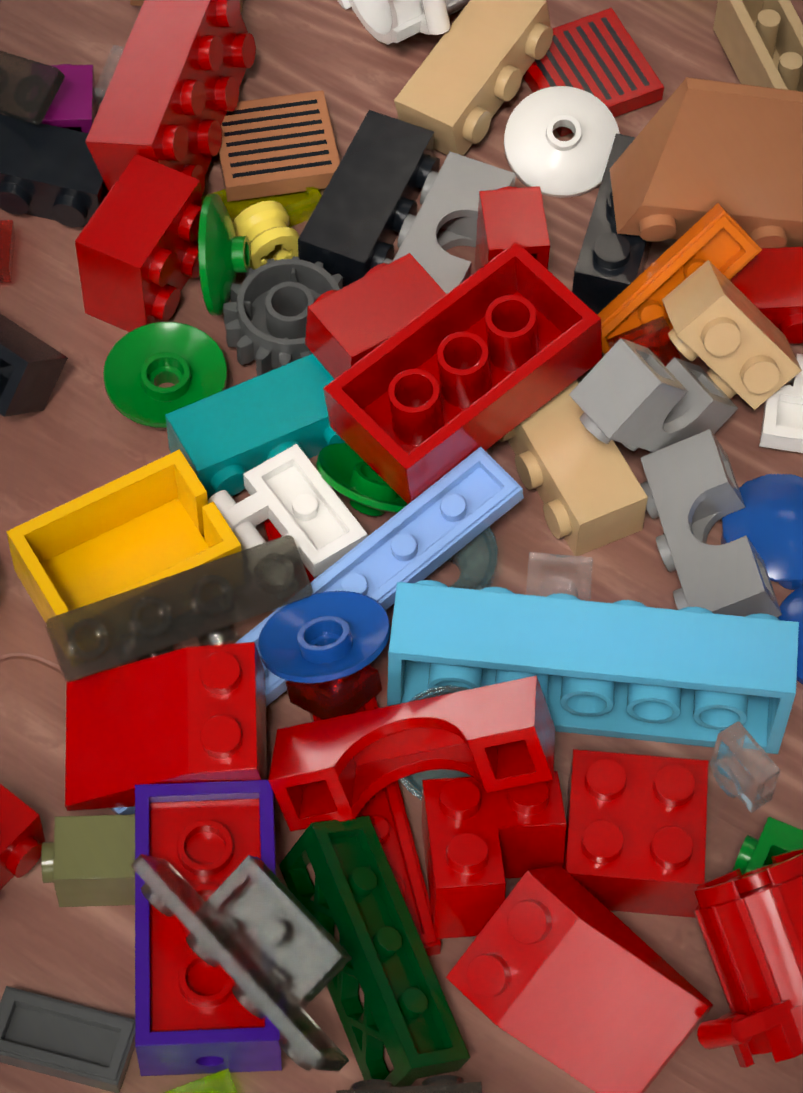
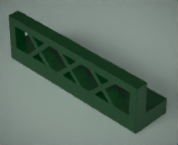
(388, 958)

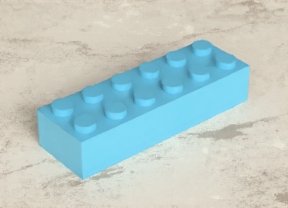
(601, 663)

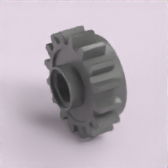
(270, 311)

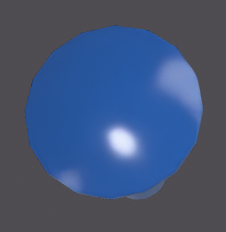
(772, 525)

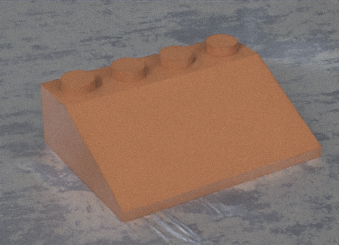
(712, 148)

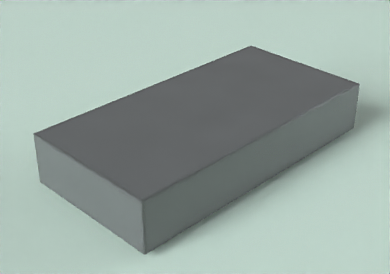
(65, 1039)

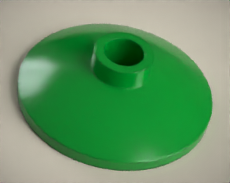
(219, 254)
(158, 356)
(357, 481)

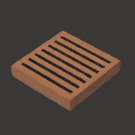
(277, 146)

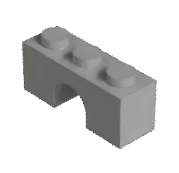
(449, 217)
(646, 404)
(689, 491)

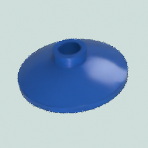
(324, 637)

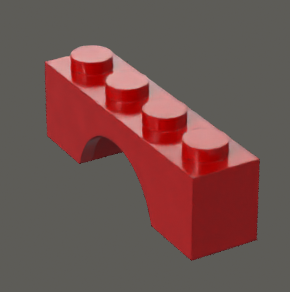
(339, 763)

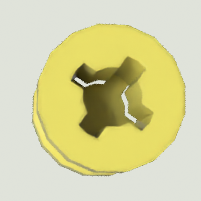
(267, 232)

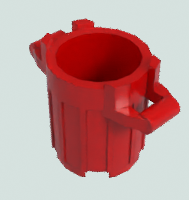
(757, 951)

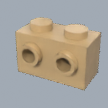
(730, 336)

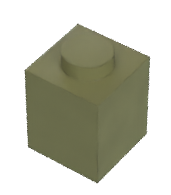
(91, 860)

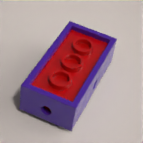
(182, 1004)

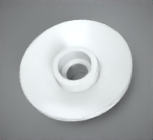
(559, 166)

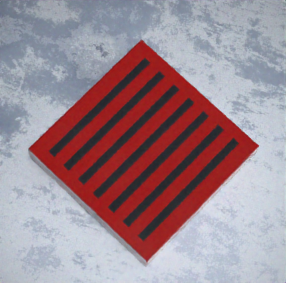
(599, 59)

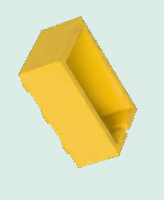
(120, 537)

